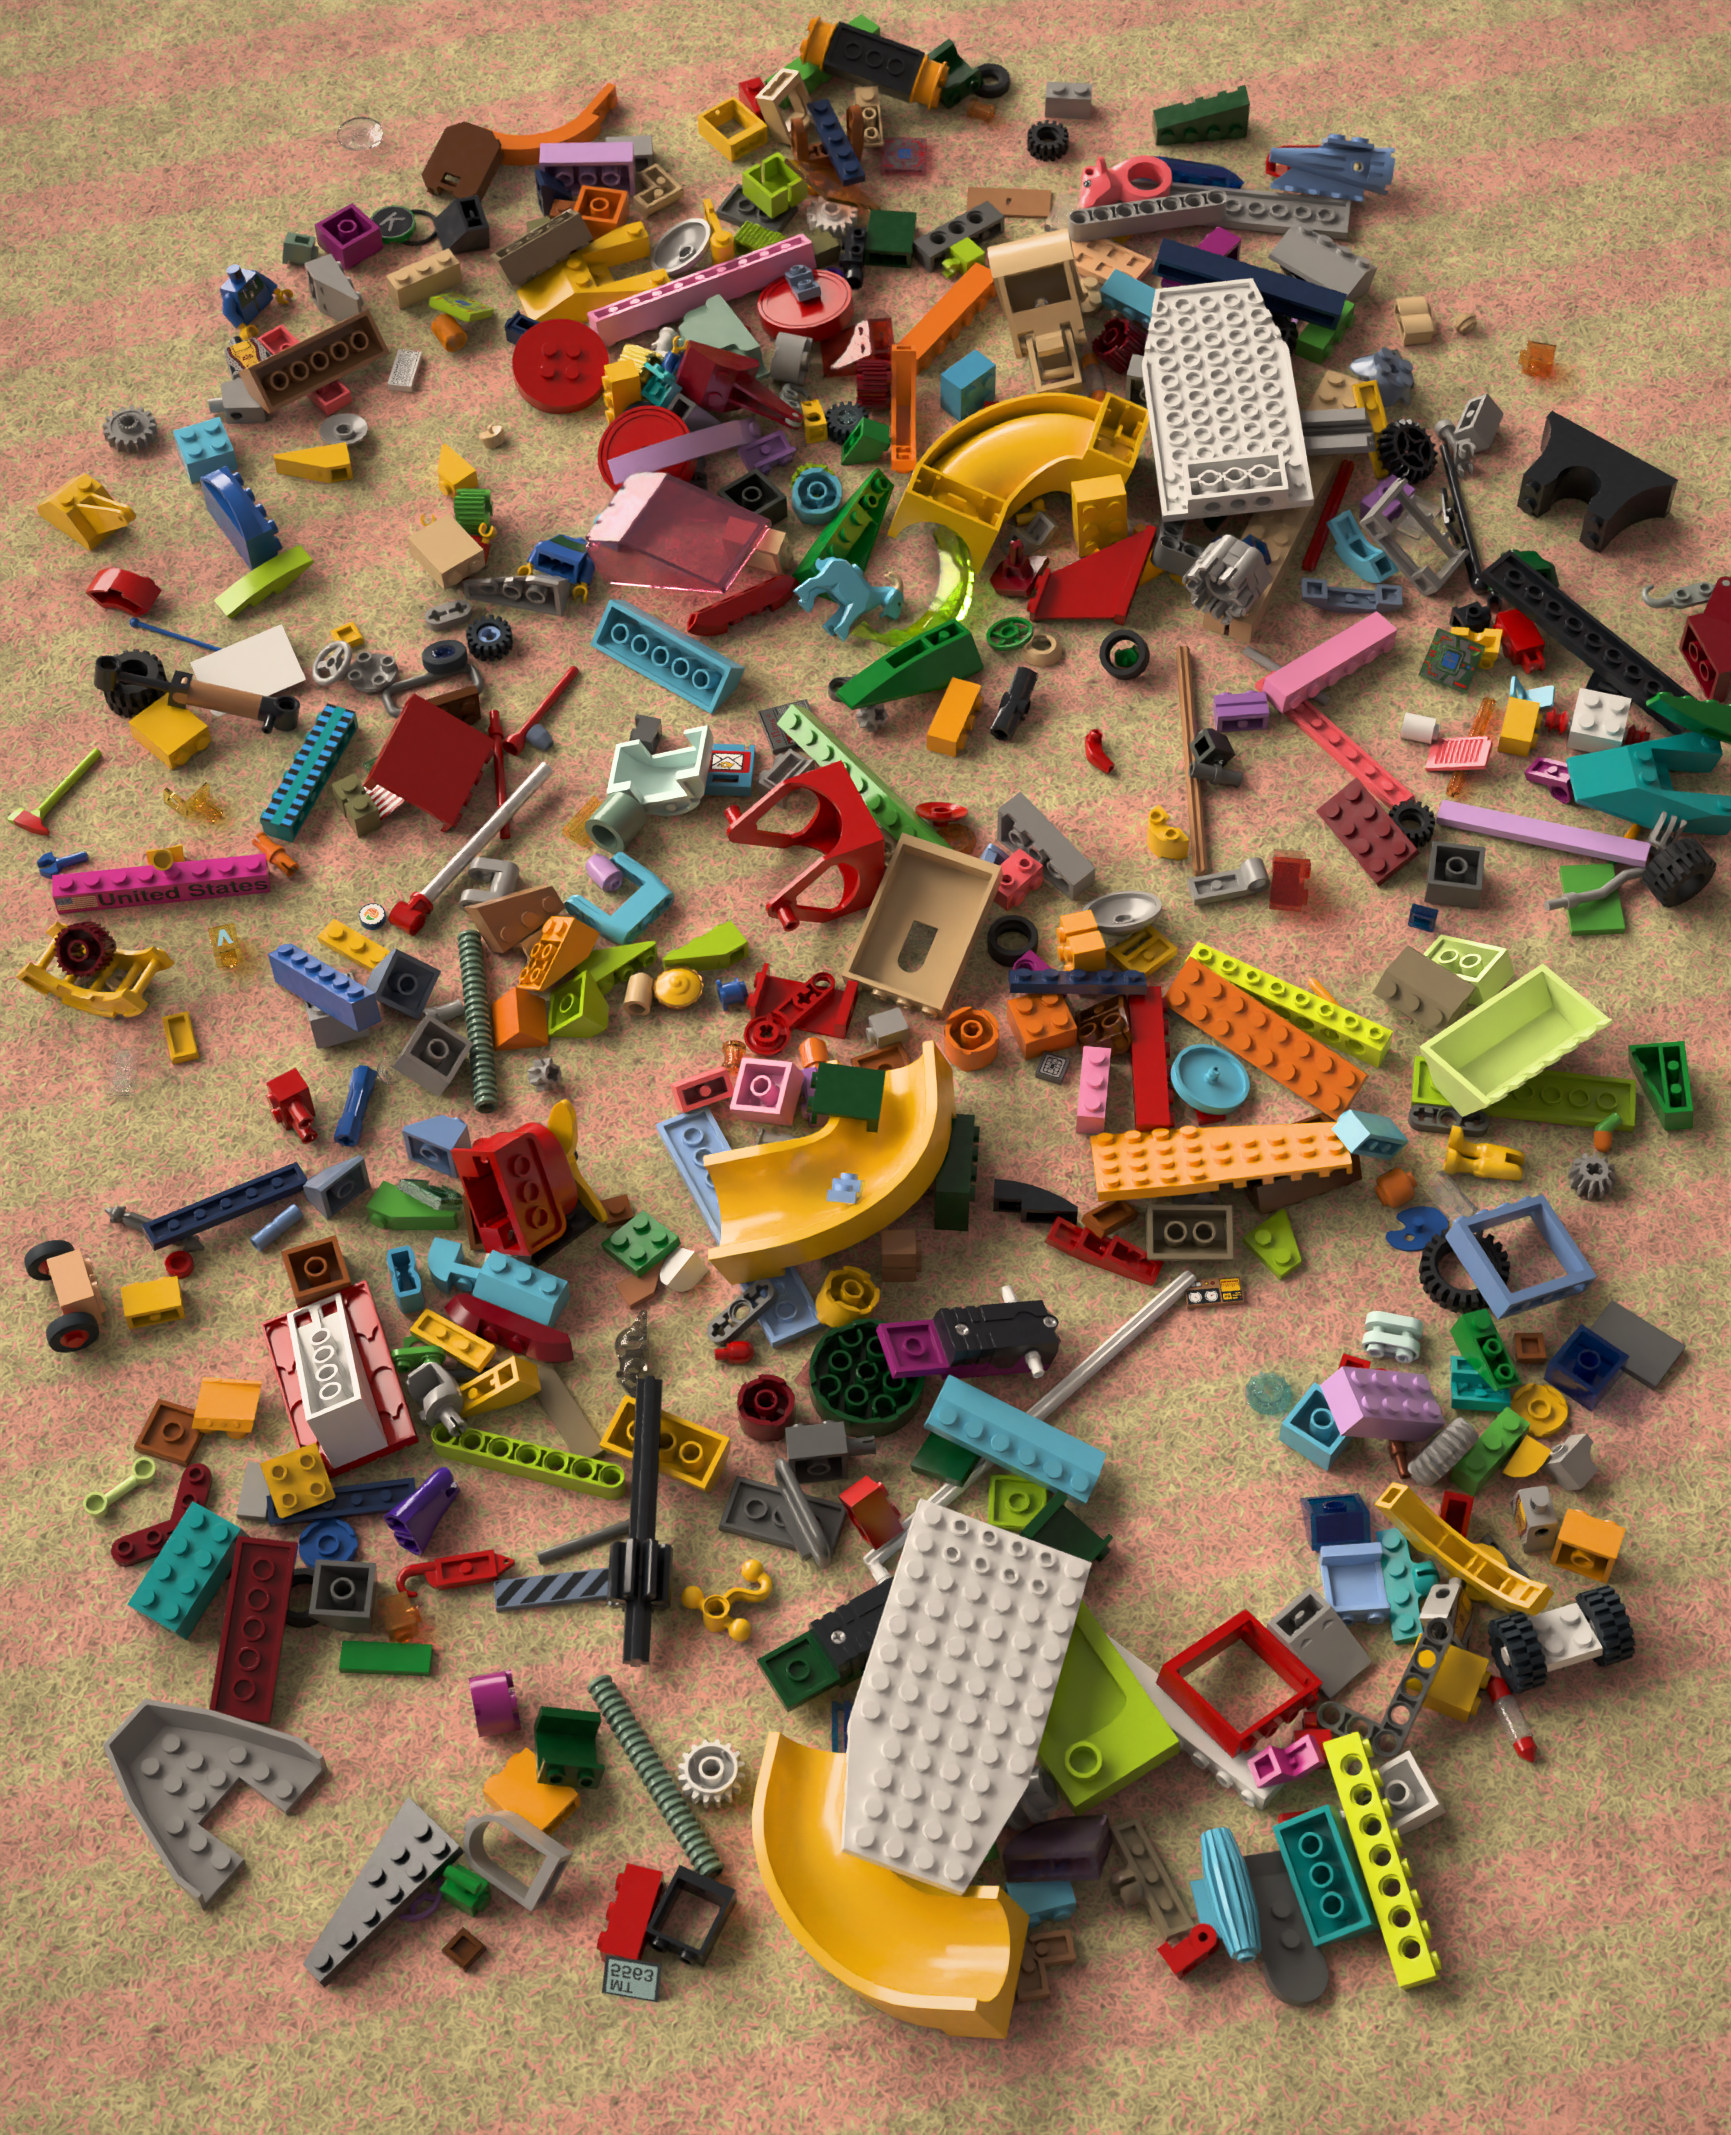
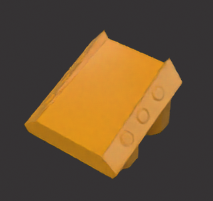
(227, 1406)

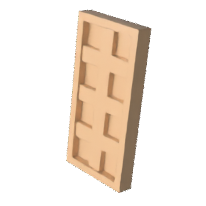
(1102, 257)

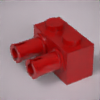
(292, 1104)

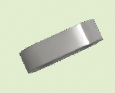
(448, 615)

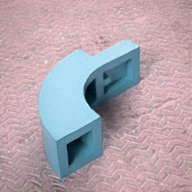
(1356, 552)

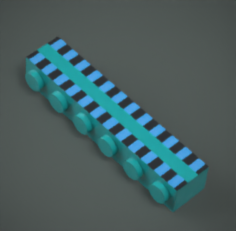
(309, 772)

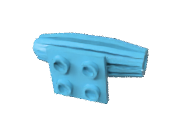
(1227, 1896)

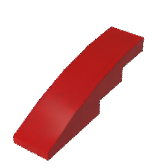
(1106, 1253)

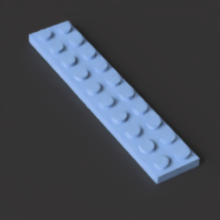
(688, 1140)

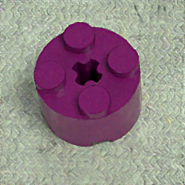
(494, 1703)

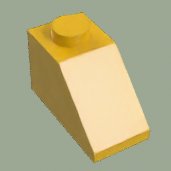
(454, 472)

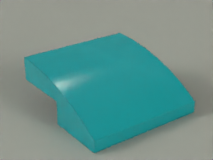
(1471, 1391)

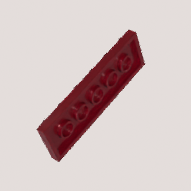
(254, 1628)

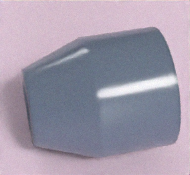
(540, 737)

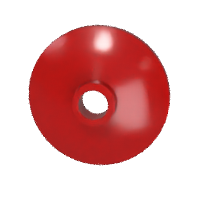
(941, 812)

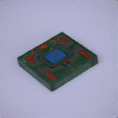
(1452, 660)

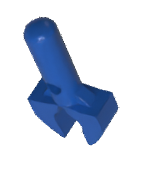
(59, 863)

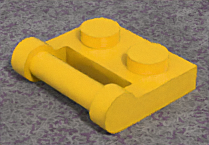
(1146, 957)

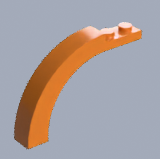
(525, 149)
(903, 408)

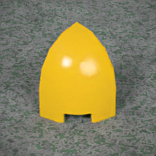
(1527, 1459)

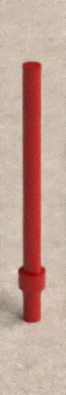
(496, 732)

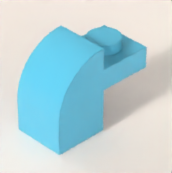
(447, 1268)

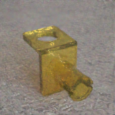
(196, 802)

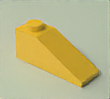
(500, 1387)

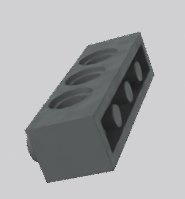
(978, 224)

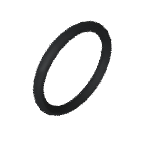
(430, 238)

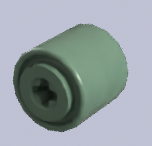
(616, 822)

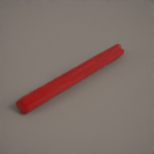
(1329, 511)

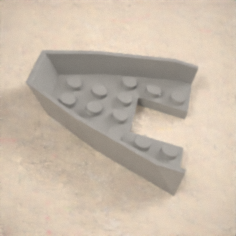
(181, 1766)

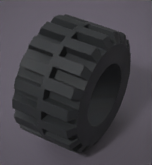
(135, 698)
(1679, 872)

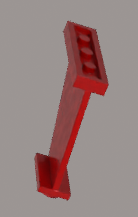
(1095, 585)

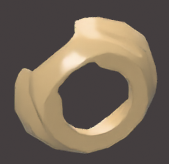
(1042, 658)

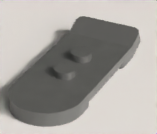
(1291, 1963)

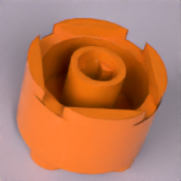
(971, 1038)

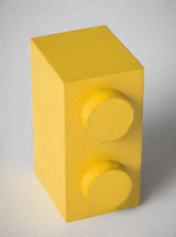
(1518, 727)
(152, 1302)

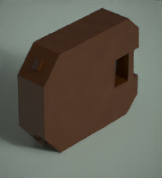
(466, 154)

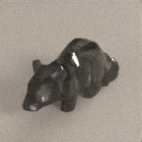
(631, 1350)

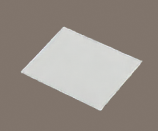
(252, 665)

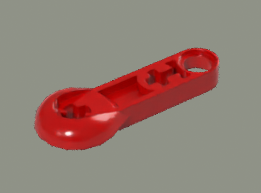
(787, 1017)

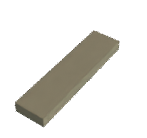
(566, 1415)

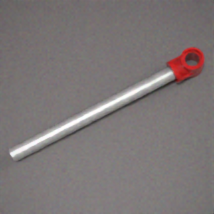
(412, 915)

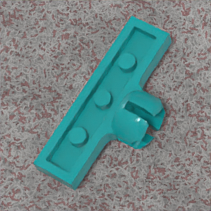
(1404, 1584)

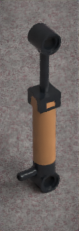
(184, 691)

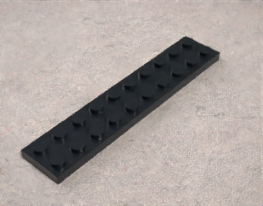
(1581, 634)

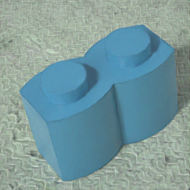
(405, 1279)

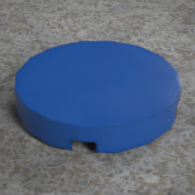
(338, 1543)

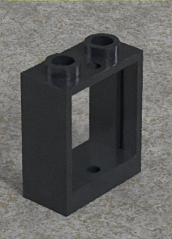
(704, 1888)

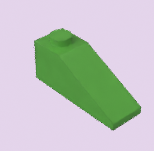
(401, 1211)

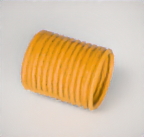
(447, 327)

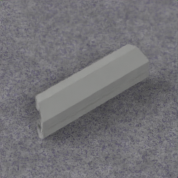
(1337, 431)

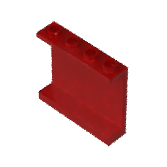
(431, 760)

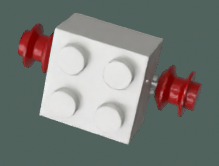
(1597, 722)

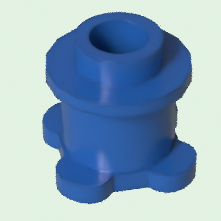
(731, 992)

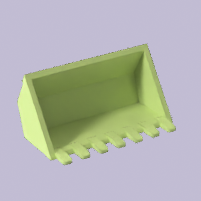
(1510, 1040)

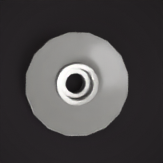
(343, 428)

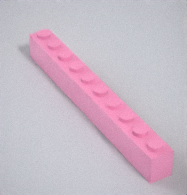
(678, 297)

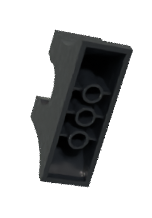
(1604, 476)

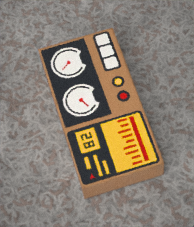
(1214, 1293)

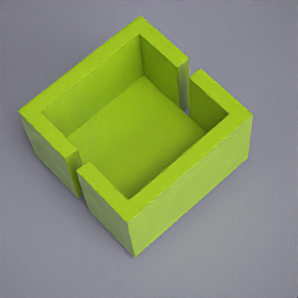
(779, 186)

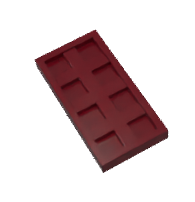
(1368, 832)

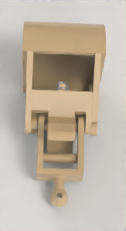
(1042, 304)

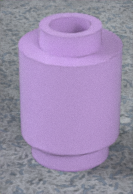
(604, 873)

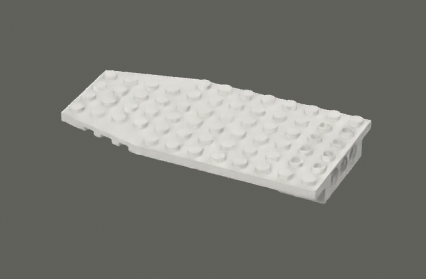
(1222, 404)
(955, 1695)

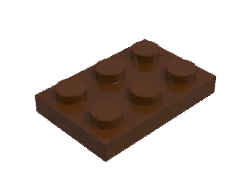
(460, 703)

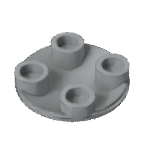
(372, 672)

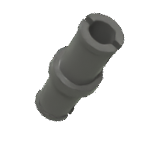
(1215, 774)

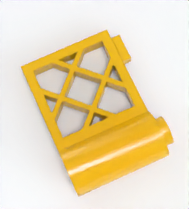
(721, 241)

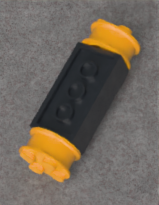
(874, 61)

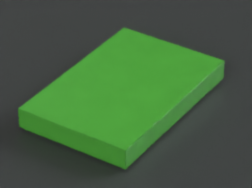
(1597, 916)

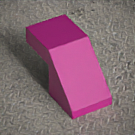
(1280, 1765)

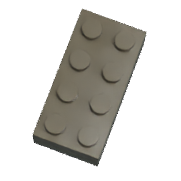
(541, 247)

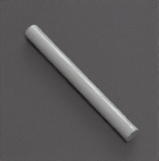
(1272, 666)

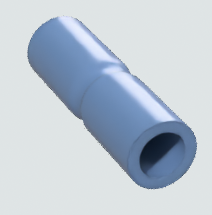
(279, 1225)

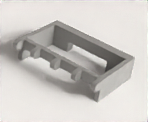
(1380, 528)

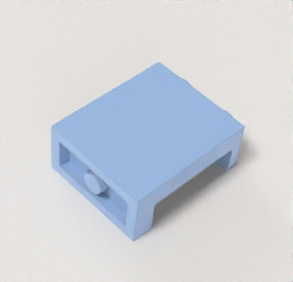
(1355, 1582)

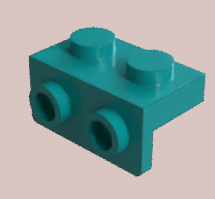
(661, 386)

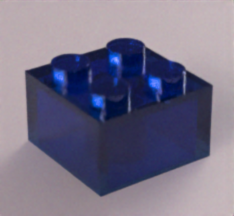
(1586, 1367)

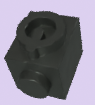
(1212, 748)

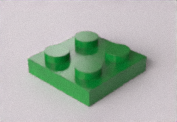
(641, 1244)

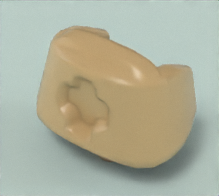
(492, 437)

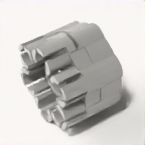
(1227, 575)

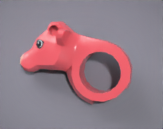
(1108, 186)

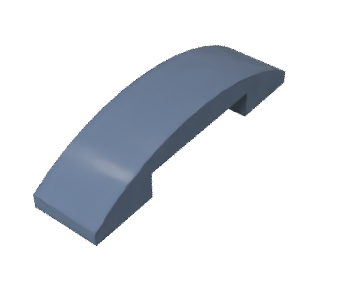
(1350, 600)

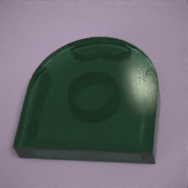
(438, 1198)

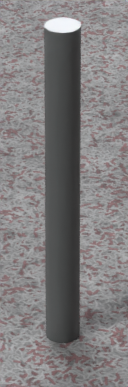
(583, 1542)

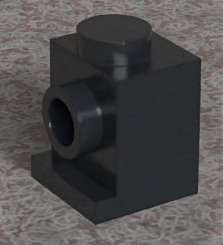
(1472, 617)

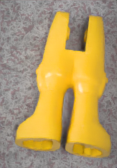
(1491, 1162)

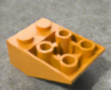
(560, 949)

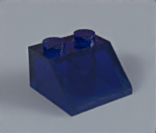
(1335, 1520)

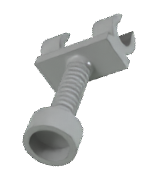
(1445, 431)

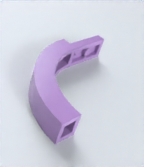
(685, 448)

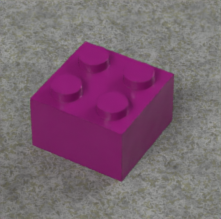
(349, 236)

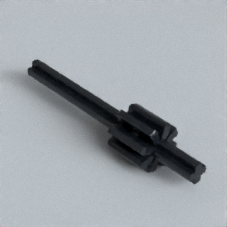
(641, 1567)

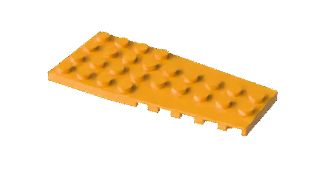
(1202, 1158)

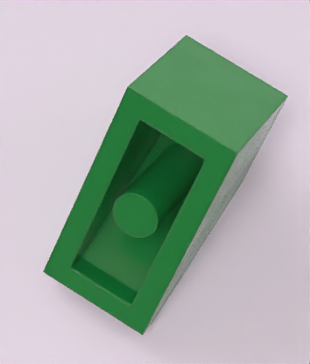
(865, 442)

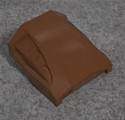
(1105, 1026)

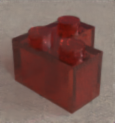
(1287, 880)

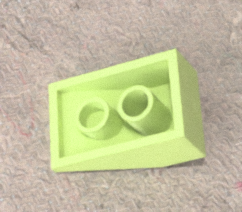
(1475, 962)

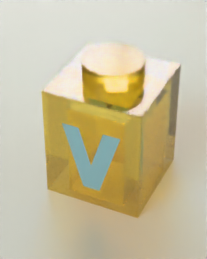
(225, 945)

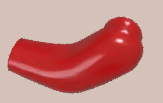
(1095, 753)

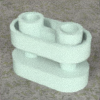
(1392, 1336)

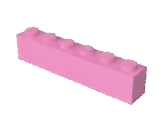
(1329, 662)

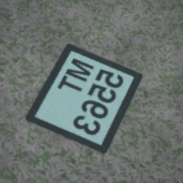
(631, 1978)

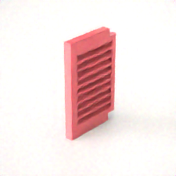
(1459, 754)

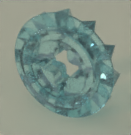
(1261, 1401)

